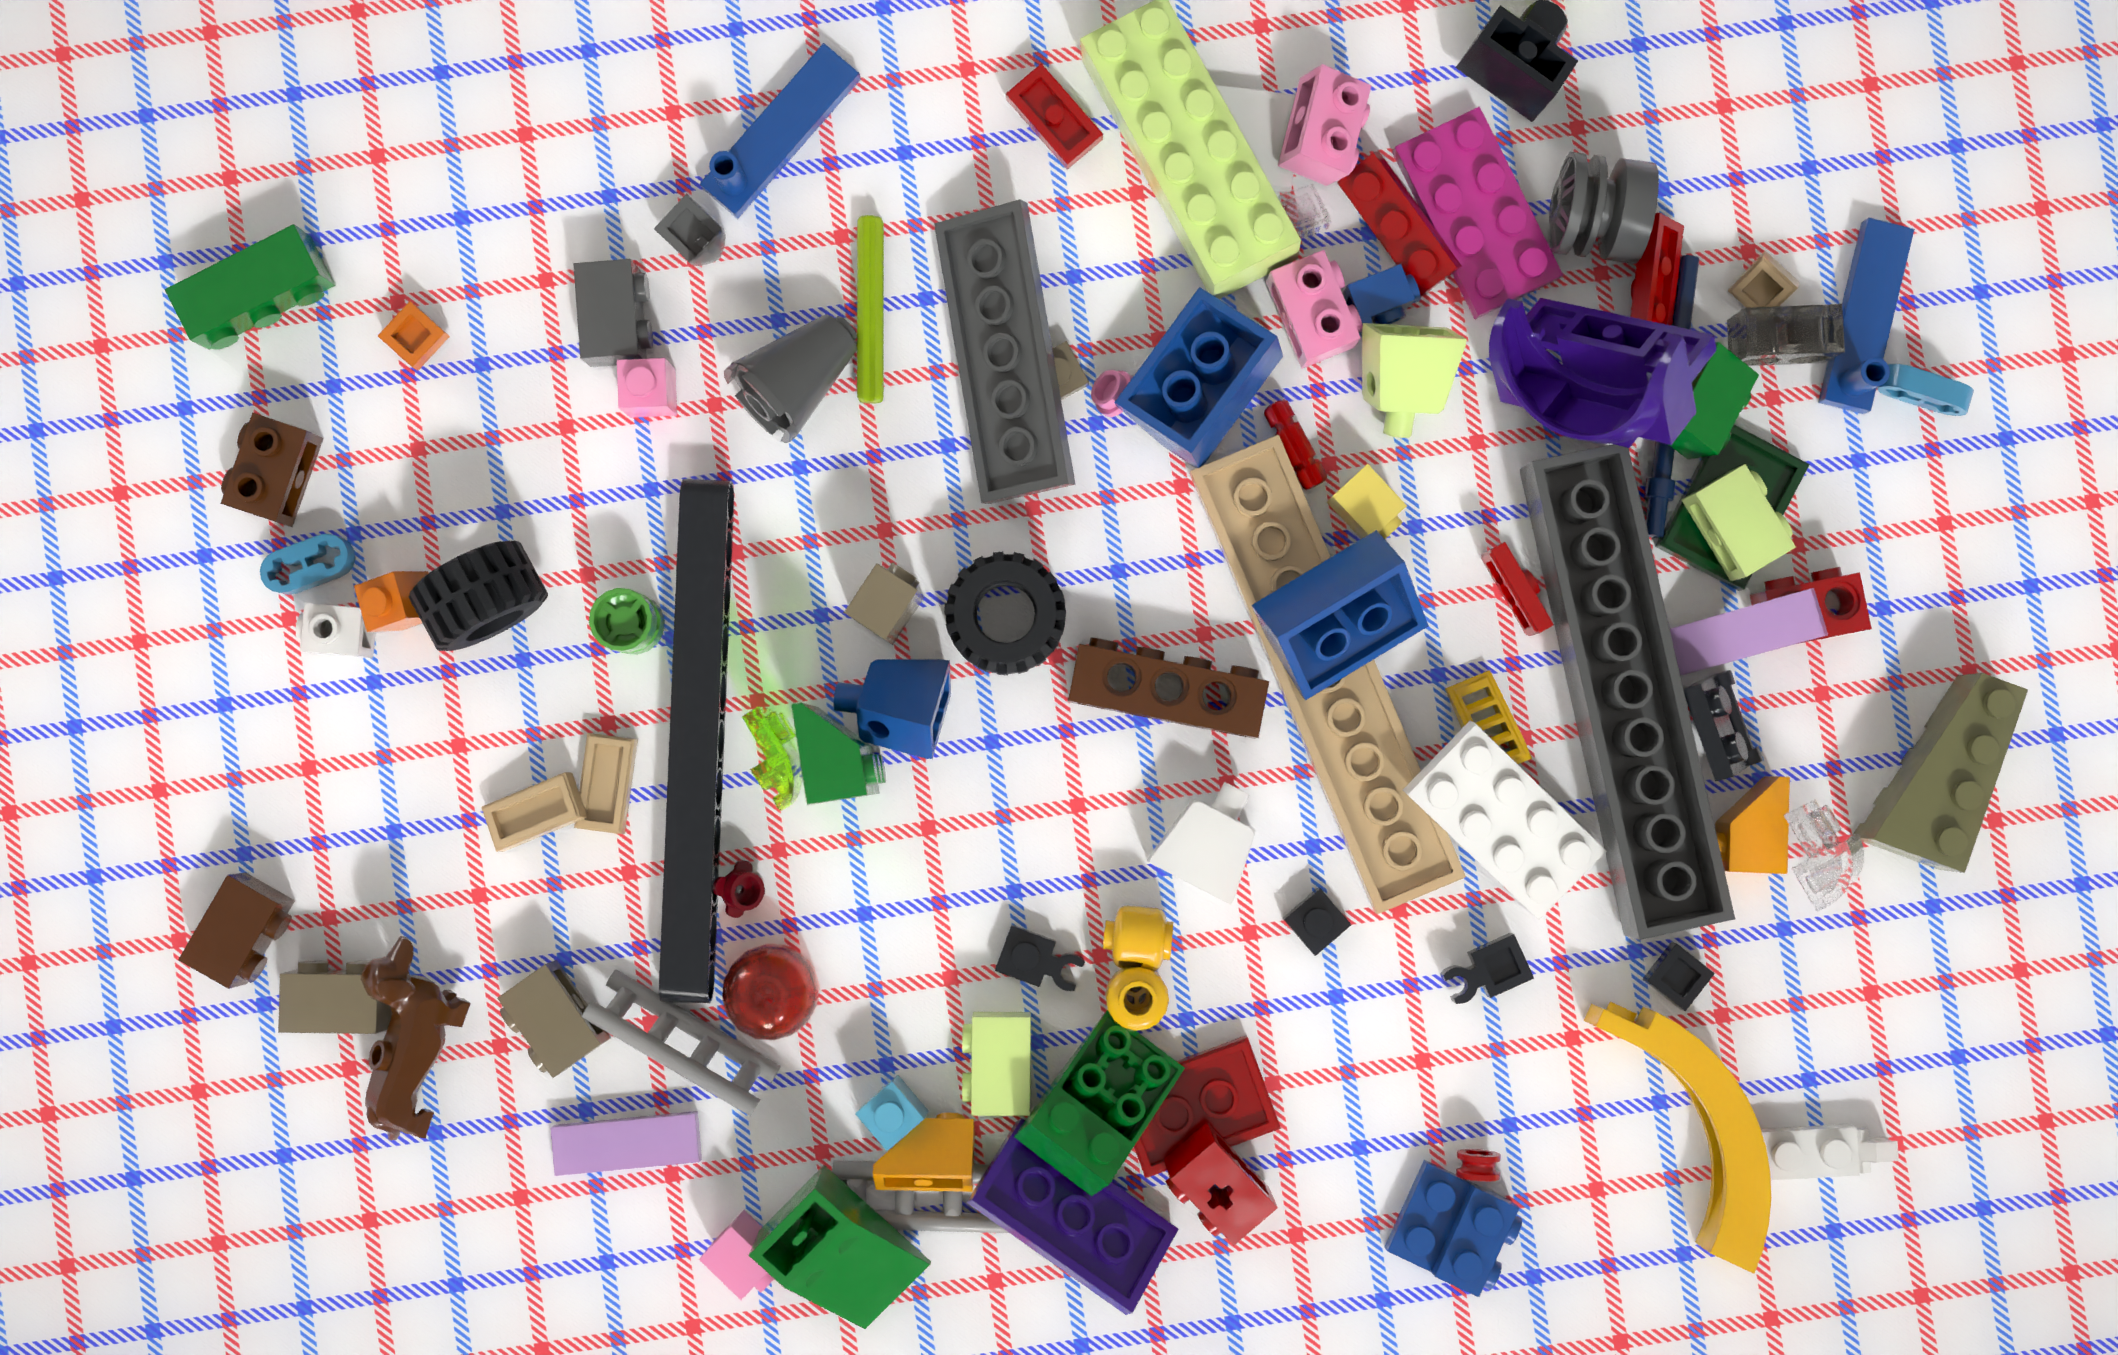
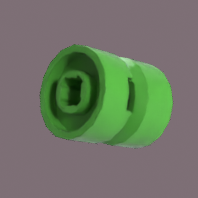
(626, 621)

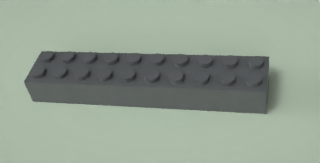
(1626, 692)

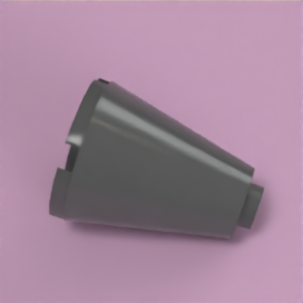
(793, 374)

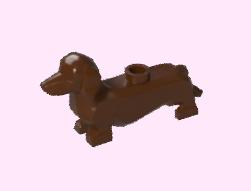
(410, 1042)

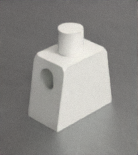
(1208, 844)

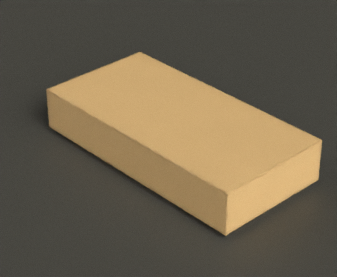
(607, 782)
(534, 812)

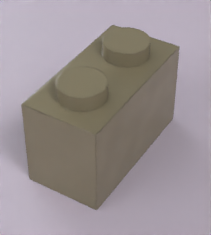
(886, 601)
(329, 1001)
(550, 1018)

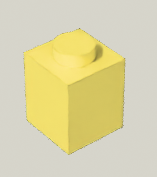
(1368, 504)

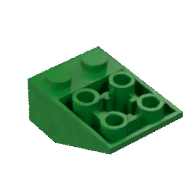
(1100, 1104)
(837, 1251)

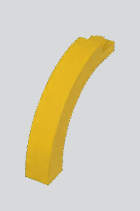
(1740, 1168)

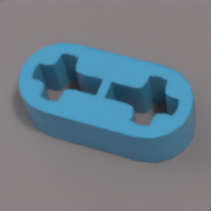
(1927, 390)
(311, 574)

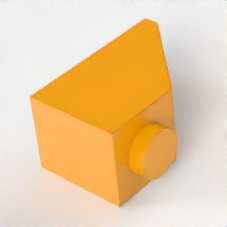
(1755, 831)
(930, 1157)

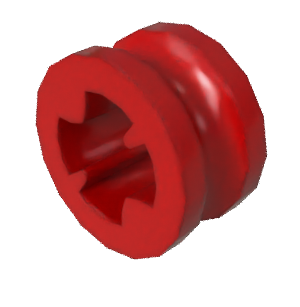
(1478, 1165)

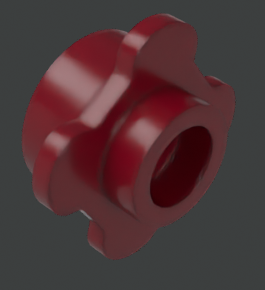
(751, 889)

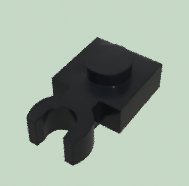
(1030, 956)
(1494, 967)

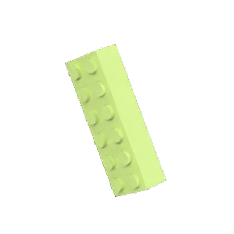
(1189, 148)

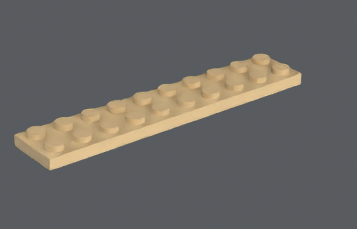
(1350, 724)

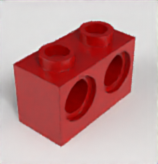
(1853, 609)

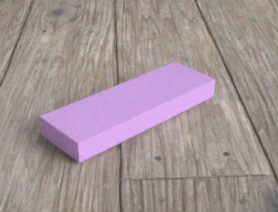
(1748, 631)
(626, 1143)

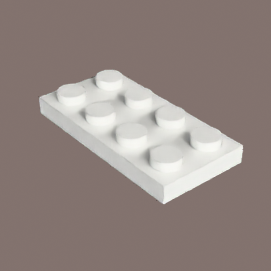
(1504, 820)

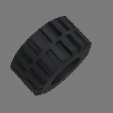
(995, 572)
(478, 595)

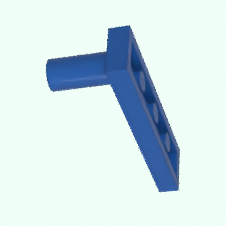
(779, 131)
(1867, 316)

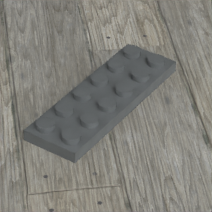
(1004, 353)

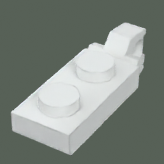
(1825, 1151)

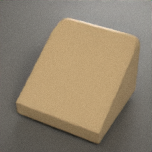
(1764, 283)

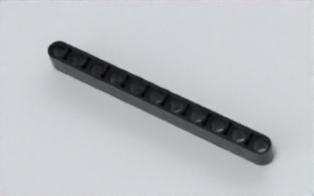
(696, 741)

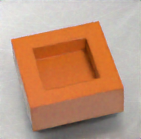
(413, 336)

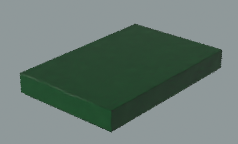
(1778, 471)

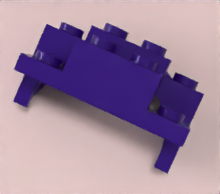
(1616, 374)

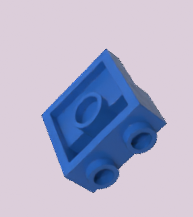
(1454, 1229)

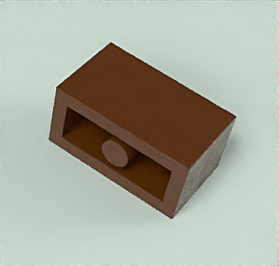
(238, 931)

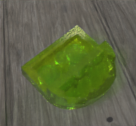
(782, 764)

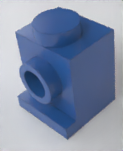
(1383, 296)

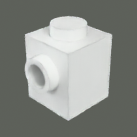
(334, 631)

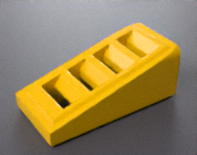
(1511, 733)

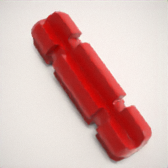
(1296, 444)

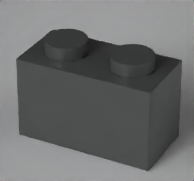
(611, 312)

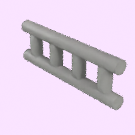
(693, 1067)
(904, 1216)

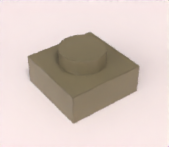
(1068, 370)

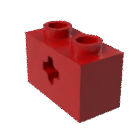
(1241, 1197)

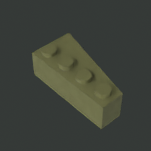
(1949, 776)

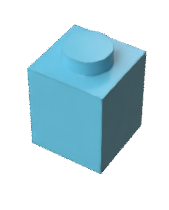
(892, 1113)

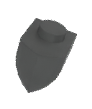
(692, 232)

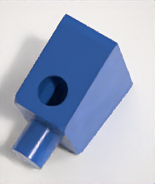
(899, 704)

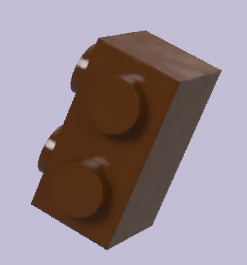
(271, 469)

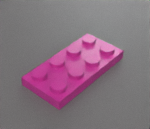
(1478, 211)

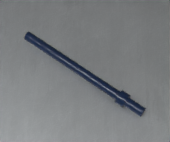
(1660, 487)

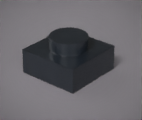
(1316, 921)
(1678, 976)

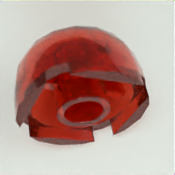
(791, 984)

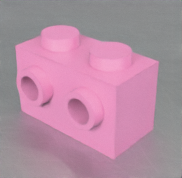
(1325, 125)
(1309, 310)

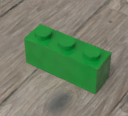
(250, 288)

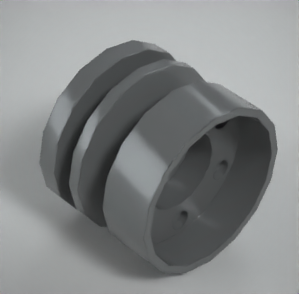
(1612, 209)

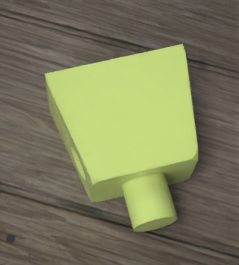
(1408, 371)

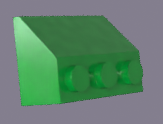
(834, 758)

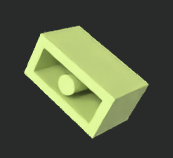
(1739, 522)
(1000, 1064)

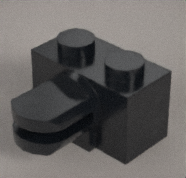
(1521, 57)

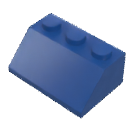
(1200, 377)
(1341, 614)

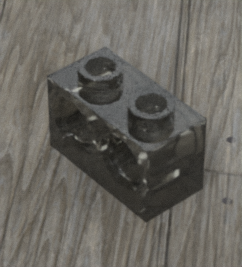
(1787, 334)

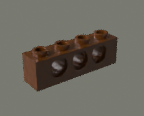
(1239, 717)

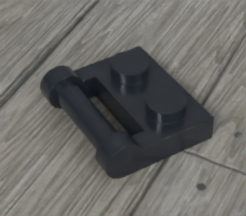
(1721, 725)

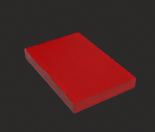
(1215, 1088)

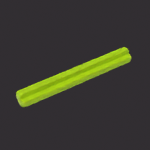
(870, 309)

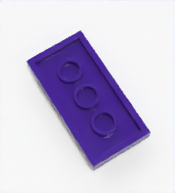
(1099, 1239)

